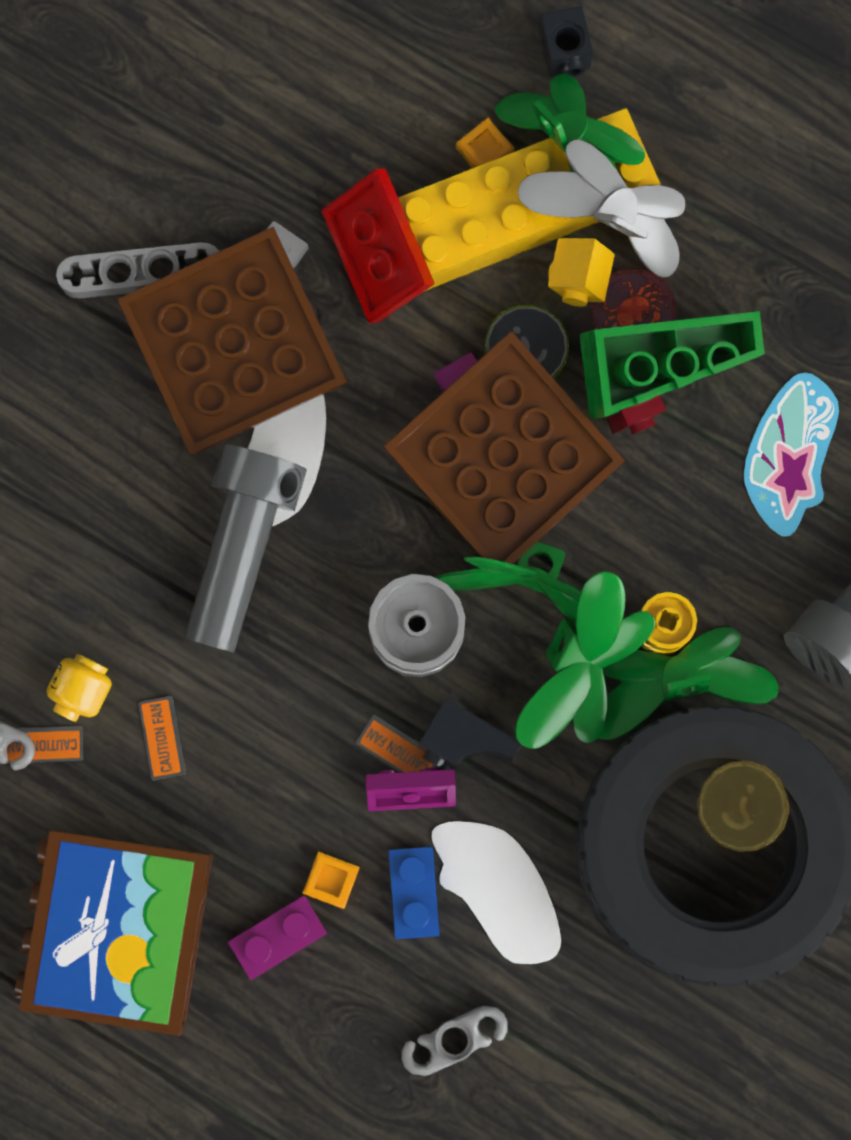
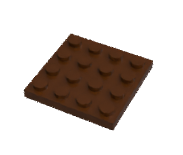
(232, 341)
(503, 452)

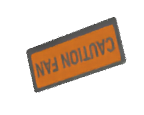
(162, 738)
(51, 744)
(392, 746)

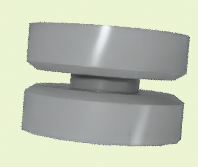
(443, 623)

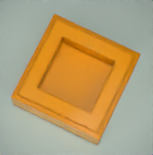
(484, 144)
(331, 880)

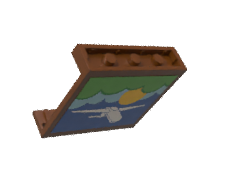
(114, 932)

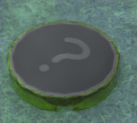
(537, 330)

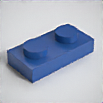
(414, 893)

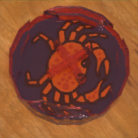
(634, 299)

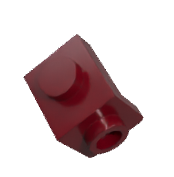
(637, 417)

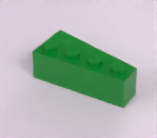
(650, 359)

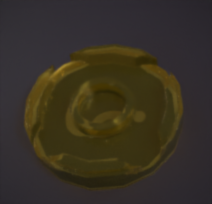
(743, 806)

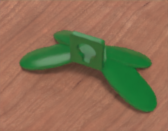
(565, 119)
(498, 574)
(697, 669)
(579, 685)

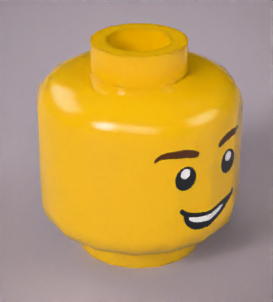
(78, 687)

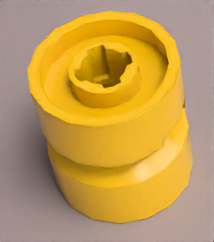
(674, 623)

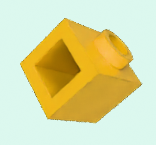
(580, 270)

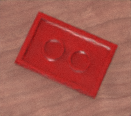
(377, 246)

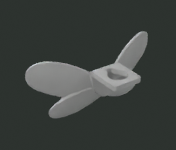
(601, 192)

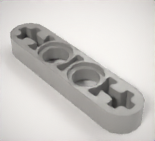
(137, 259)

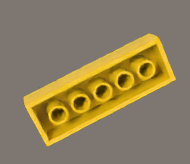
(479, 216)

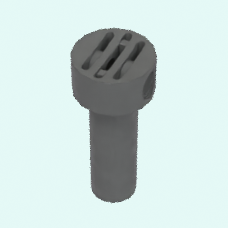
(255, 490)
(823, 640)

